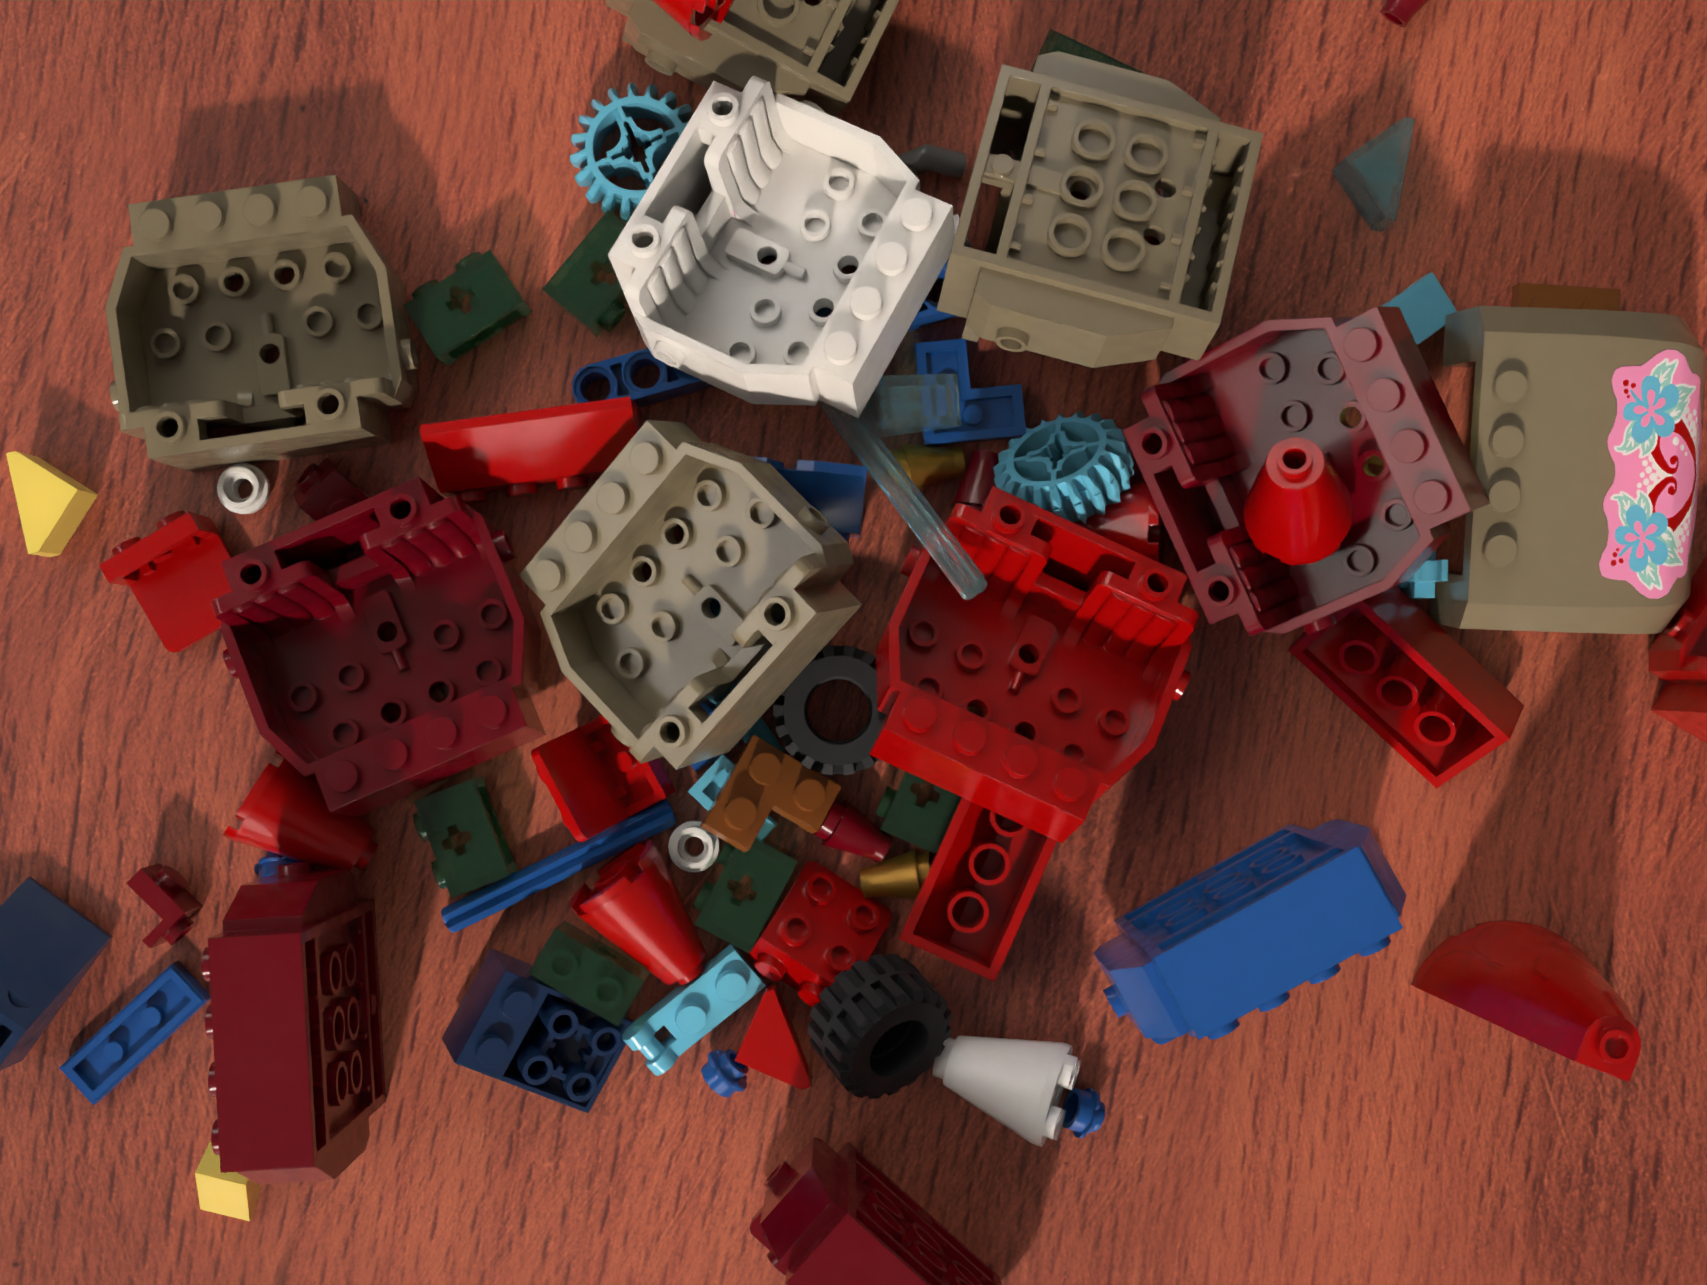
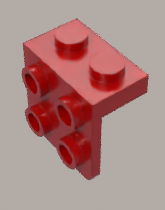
(175, 576)
(597, 778)
(818, 932)

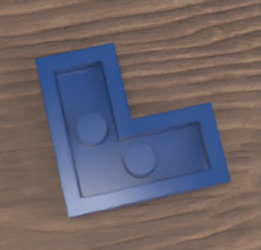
(984, 412)

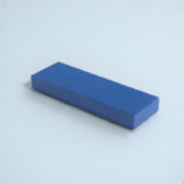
(135, 1032)

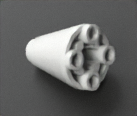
(1011, 1080)

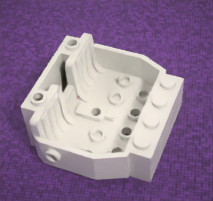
(794, 185)

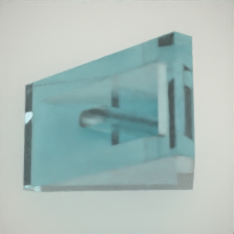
(1376, 174)
(913, 404)

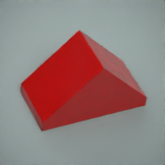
(773, 1044)

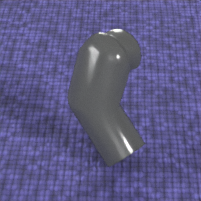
(935, 160)

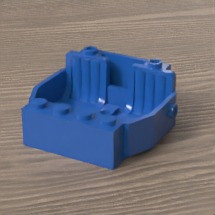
(1251, 931)

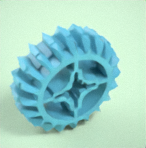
(620, 159)
(1068, 466)

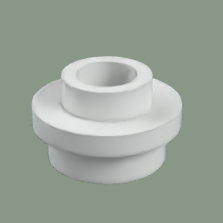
(229, 483)
(685, 860)

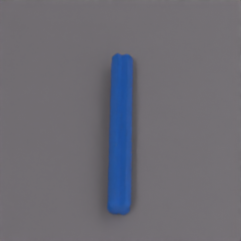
(558, 866)

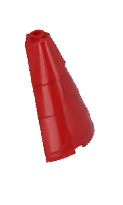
(1536, 989)

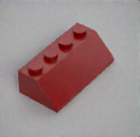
(529, 448)
(1411, 684)
(977, 889)

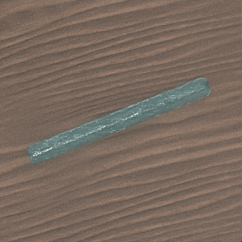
(909, 502)

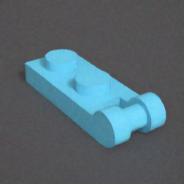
(694, 1009)

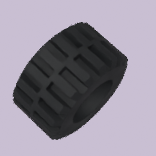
(793, 720)
(879, 1026)

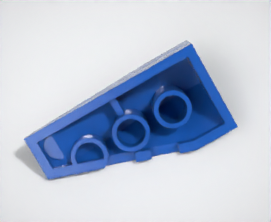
(830, 488)

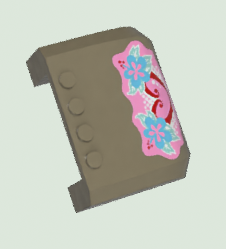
(1586, 466)

